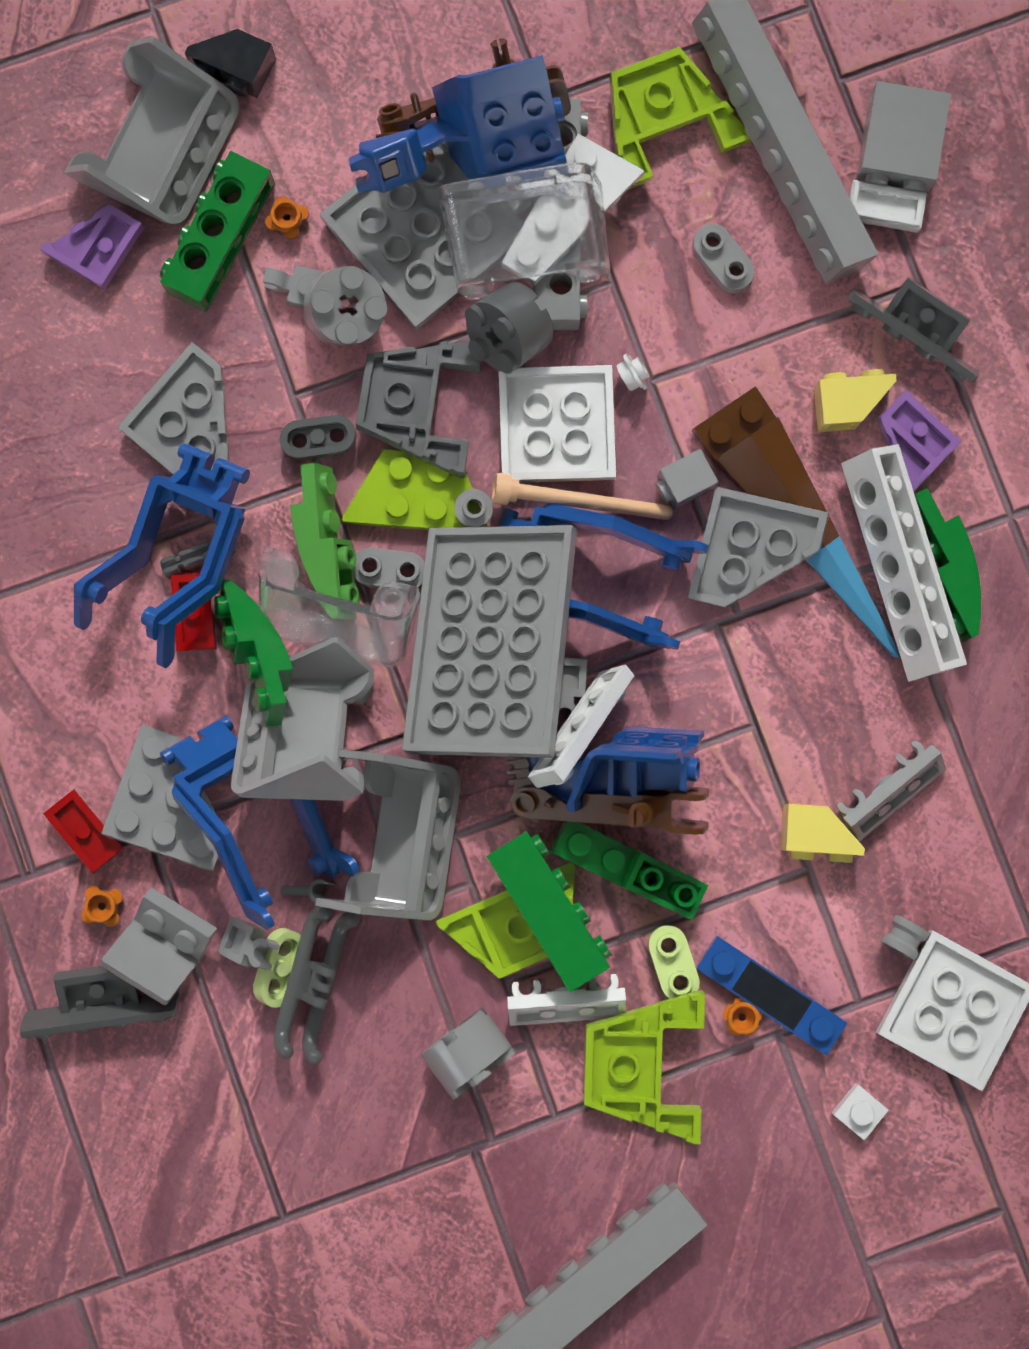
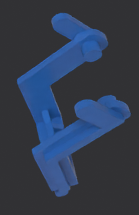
(199, 490)
(673, 553)
(210, 762)

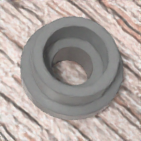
(465, 516)

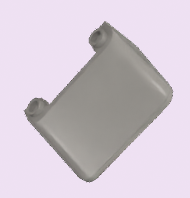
(165, 137)
(303, 752)

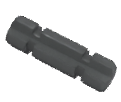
(187, 560)

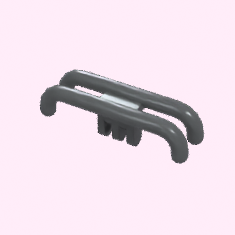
(311, 983)

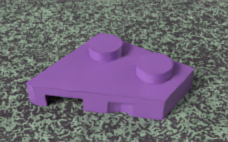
(96, 245)
(919, 435)

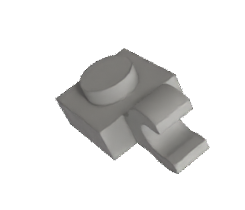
(293, 285)

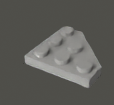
(182, 408)
(752, 544)
(146, 811)

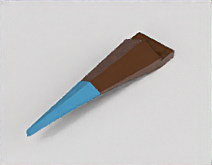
(761, 461)

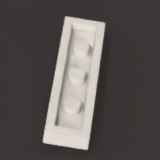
(581, 726)

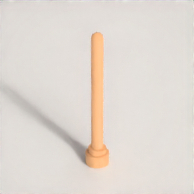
(509, 490)

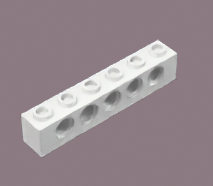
(903, 562)

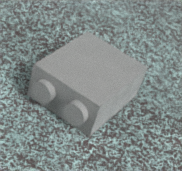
(903, 136)

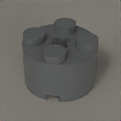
(508, 327)

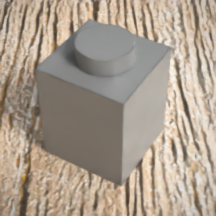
(686, 479)

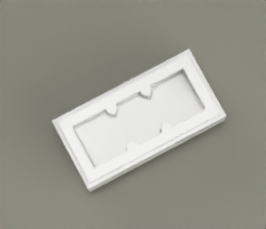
(888, 205)

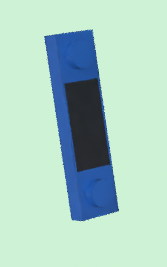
(771, 995)

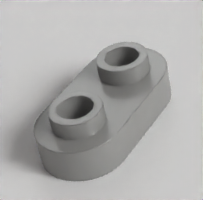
(720, 258)
(388, 567)

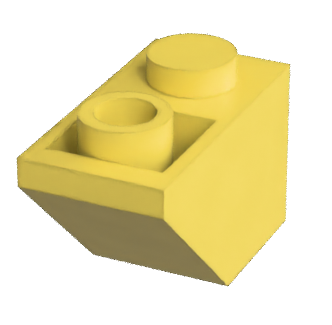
(846, 401)
(817, 830)

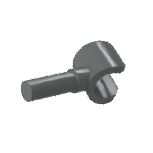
(314, 891)

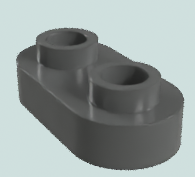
(318, 436)

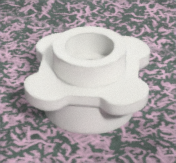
(633, 372)

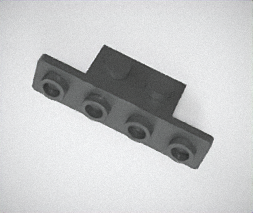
(924, 321)
(94, 1000)

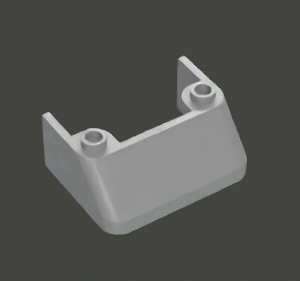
(410, 839)

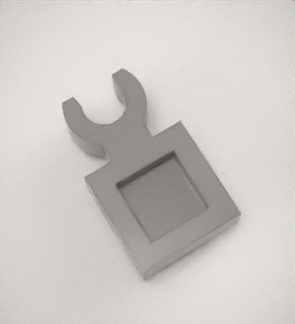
(573, 682)
(246, 944)

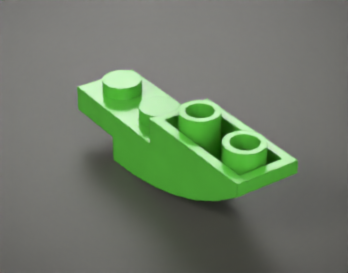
(315, 525)

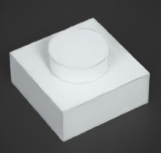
(860, 1111)

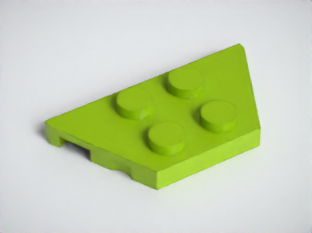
(408, 495)
(498, 932)

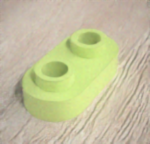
(673, 963)
(281, 968)

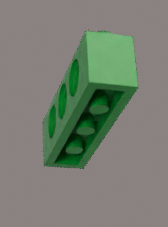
(201, 285)

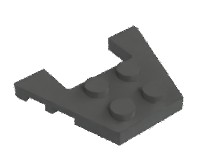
(401, 400)

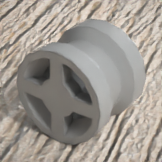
(905, 937)

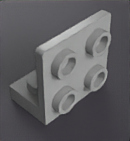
(159, 947)

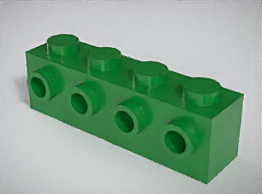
(549, 912)

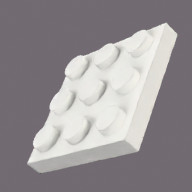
(558, 423)
(955, 1010)

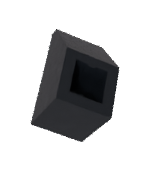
(235, 60)

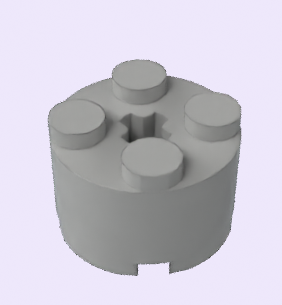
(365, 309)
(468, 1053)

